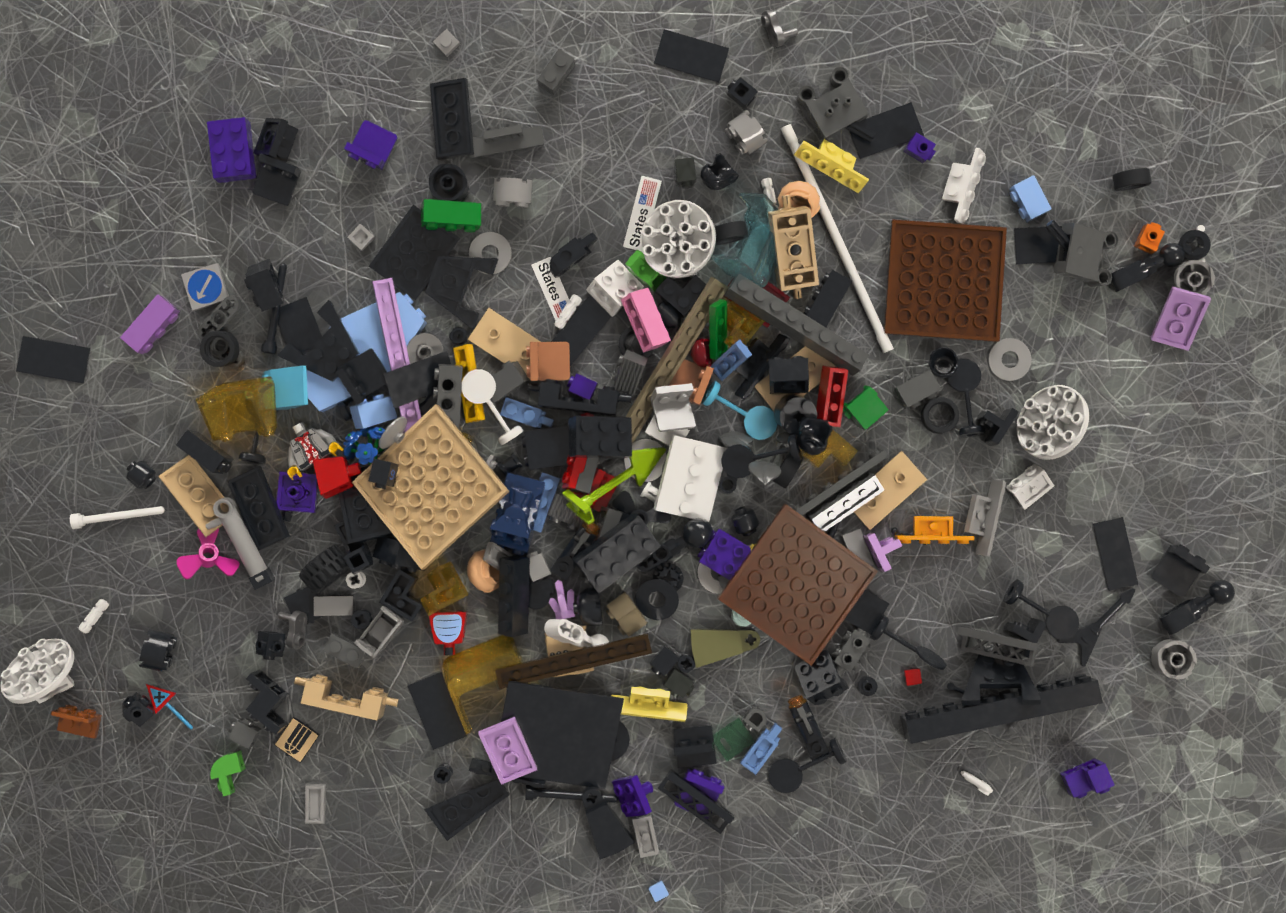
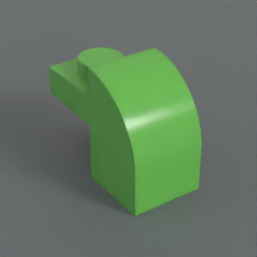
(643, 272)
(224, 767)

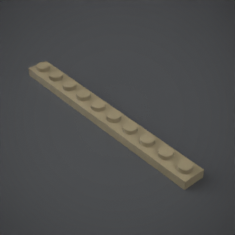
(675, 353)

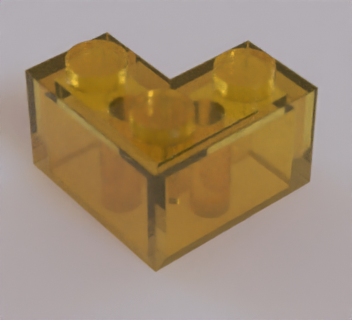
(741, 324)
(836, 448)
(447, 589)

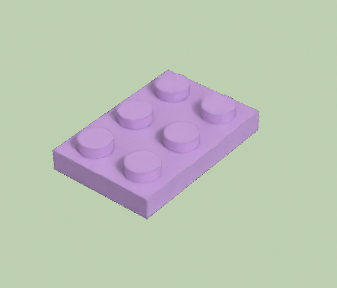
(1180, 318)
(507, 750)

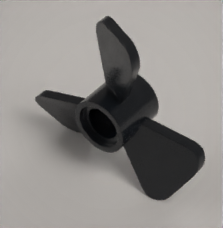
(625, 504)

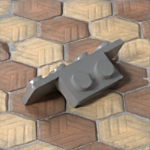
(984, 515)

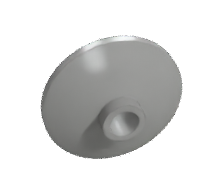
(424, 340)
(393, 433)

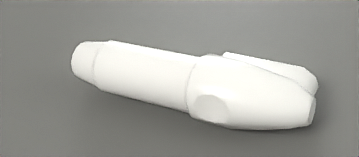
(981, 785)

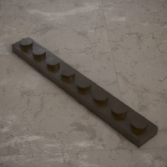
(574, 660)

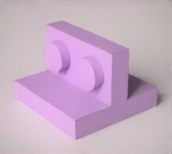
(880, 548)

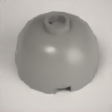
(1194, 276)

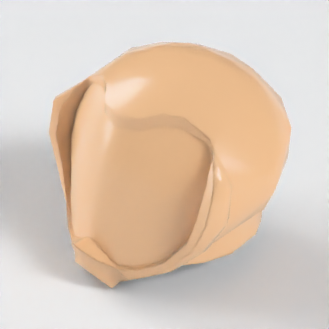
(801, 194)
(482, 574)

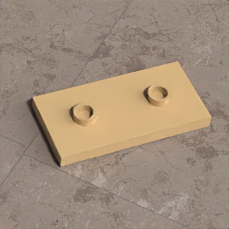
(502, 339)
(815, 367)
(899, 481)
(194, 492)

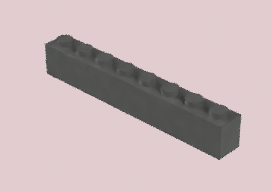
(796, 324)

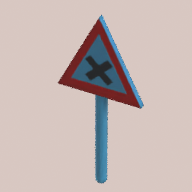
(160, 698)

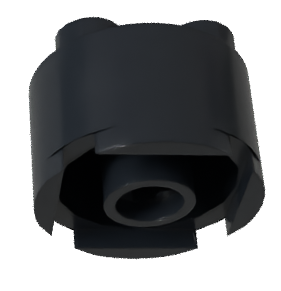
(452, 174)
(787, 408)
(156, 650)

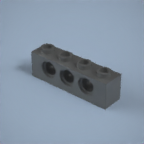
(453, 373)

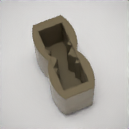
(626, 614)

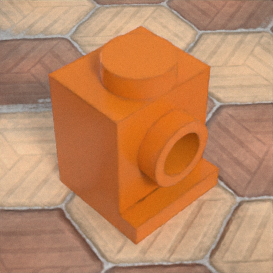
(1144, 241)

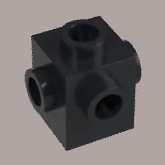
(270, 644)
(137, 709)

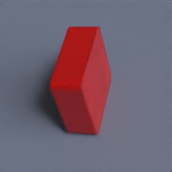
(913, 676)

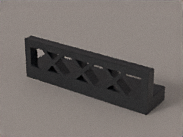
(702, 798)

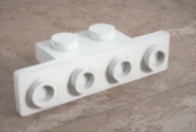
(962, 184)

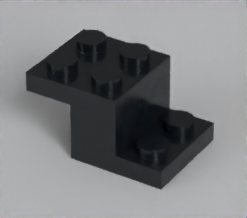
(266, 702)

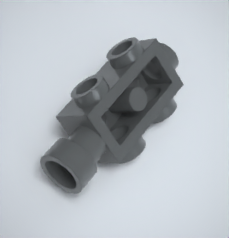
(849, 648)

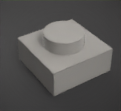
(446, 43)
(361, 237)

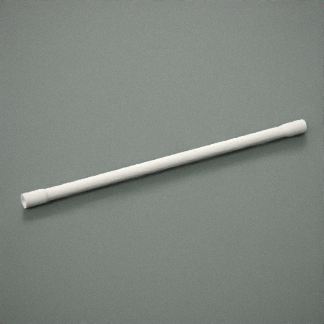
(881, 336)

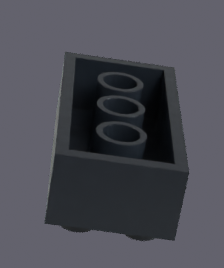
(616, 552)

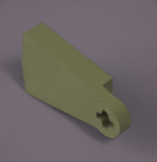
(719, 644)

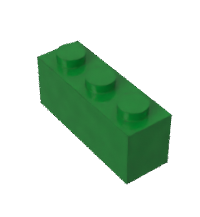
(450, 215)

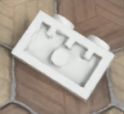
(1030, 486)

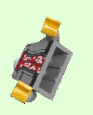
(308, 447)

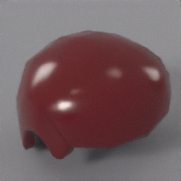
(701, 353)

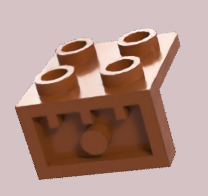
(77, 722)

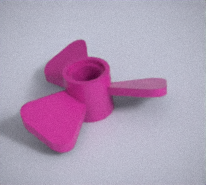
(190, 564)

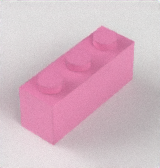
(645, 320)

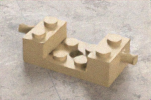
(792, 227)
(317, 694)

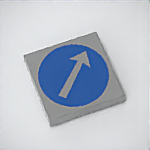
(205, 286)

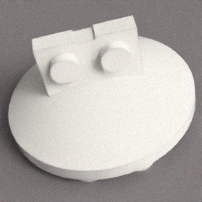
(678, 238)
(1052, 422)
(38, 673)

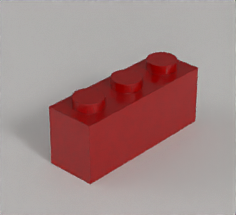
(831, 394)

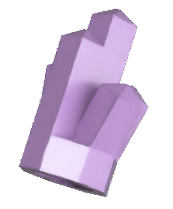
(565, 607)

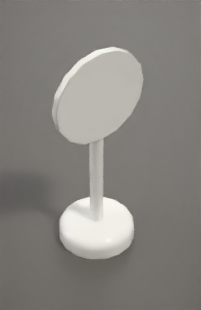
(479, 387)

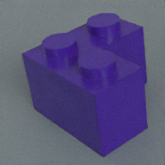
(1086, 777)

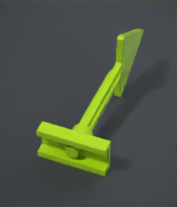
(642, 464)

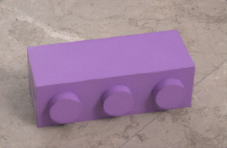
(150, 324)

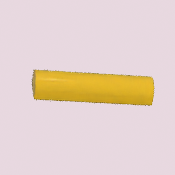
(465, 356)

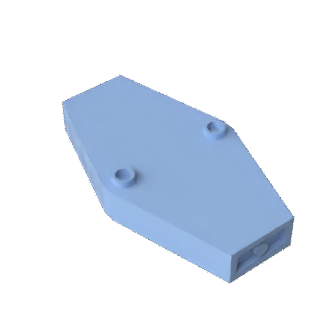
(366, 333)

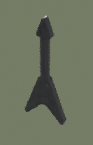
(1089, 634)

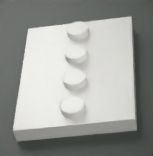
(690, 478)

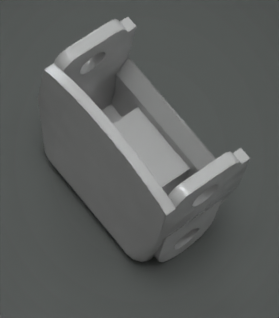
(380, 632)

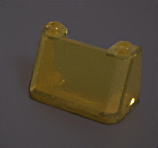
(240, 408)

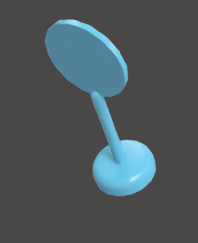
(758, 421)

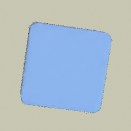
(658, 891)

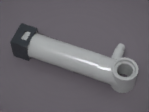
(242, 541)

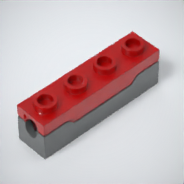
(580, 472)

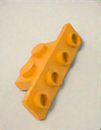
(933, 528)

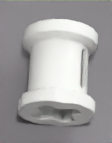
(648, 490)
(350, 582)

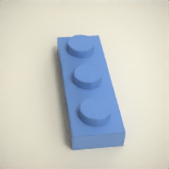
(731, 360)
(551, 485)

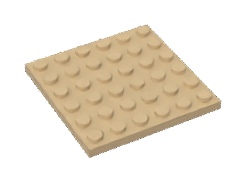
(437, 487)

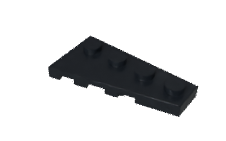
(461, 810)

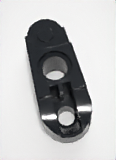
(571, 254)

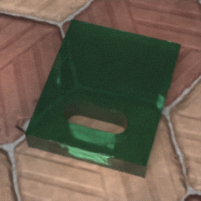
(736, 736)

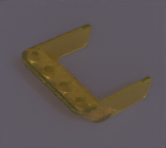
(476, 668)

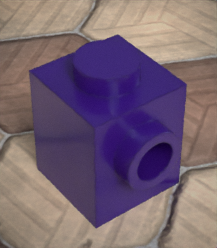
(920, 148)

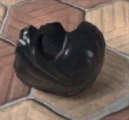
(719, 174)
(814, 435)

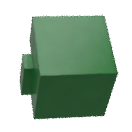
(864, 408)

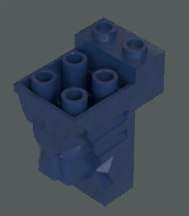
(517, 514)

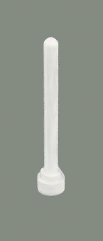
(78, 520)

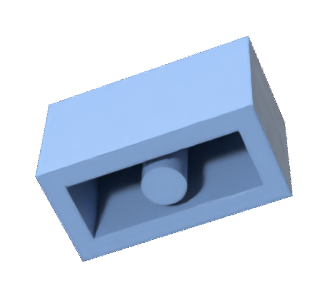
(1029, 199)
(373, 411)

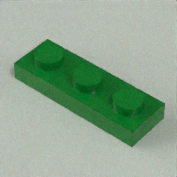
(718, 328)

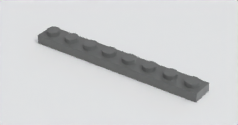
(843, 479)

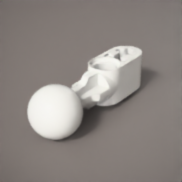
(572, 633)

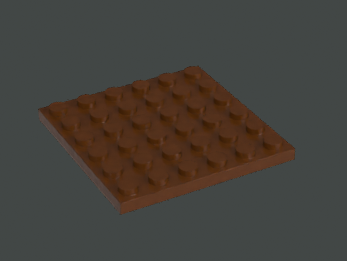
(945, 280)
(797, 584)

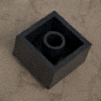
(789, 375)

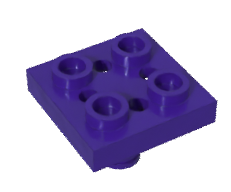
(290, 491)
(632, 795)

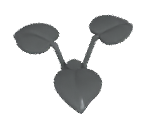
(762, 471)

